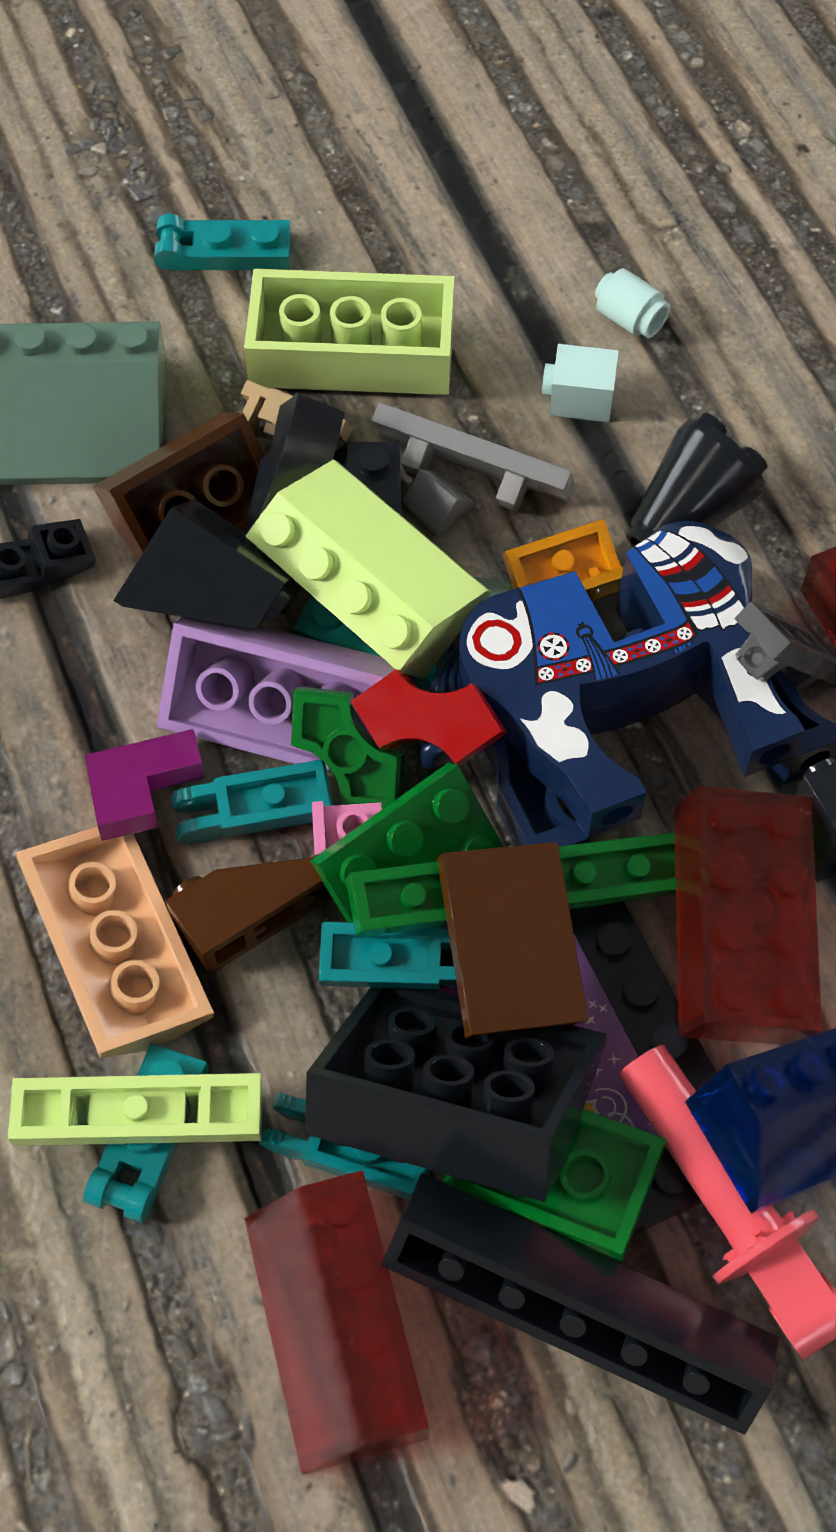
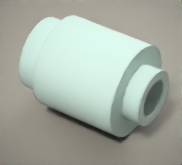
(632, 303)

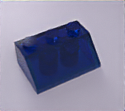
(774, 1120)

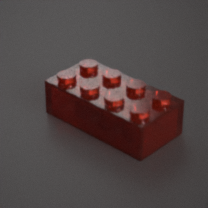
(746, 917)

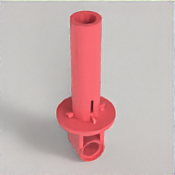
(761, 1241)

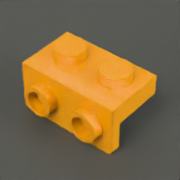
(581, 549)

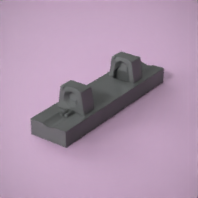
(783, 646)

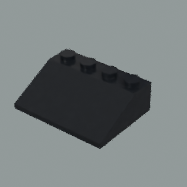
(470, 1108)

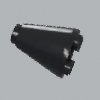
(699, 479)

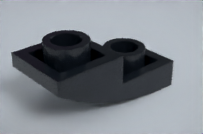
(44, 558)

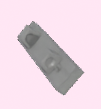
(516, 470)

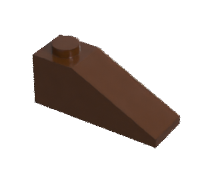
(243, 907)

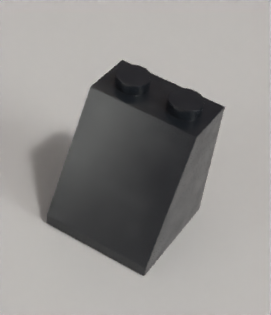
(207, 572)

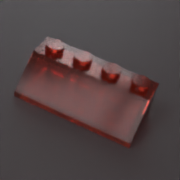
(335, 1324)

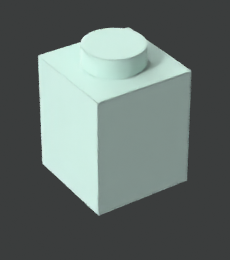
(581, 382)

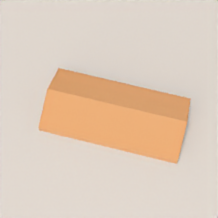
(115, 941)

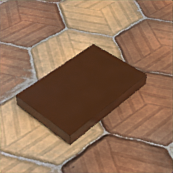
(511, 939)

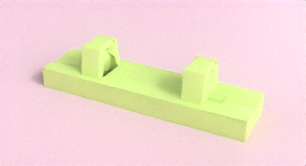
(135, 1109)

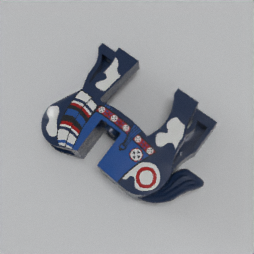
(562, 678)

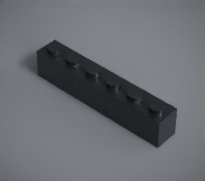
(584, 1303)

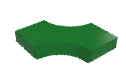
(330, 729)

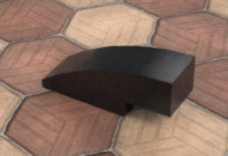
(301, 443)

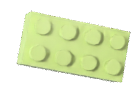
(350, 331)

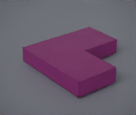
(127, 774)

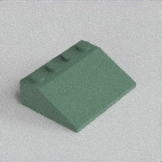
(79, 399)

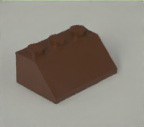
(208, 464)

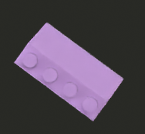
(241, 683)

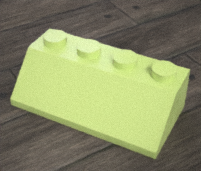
(368, 567)

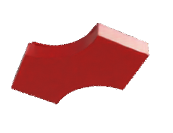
(454, 721)

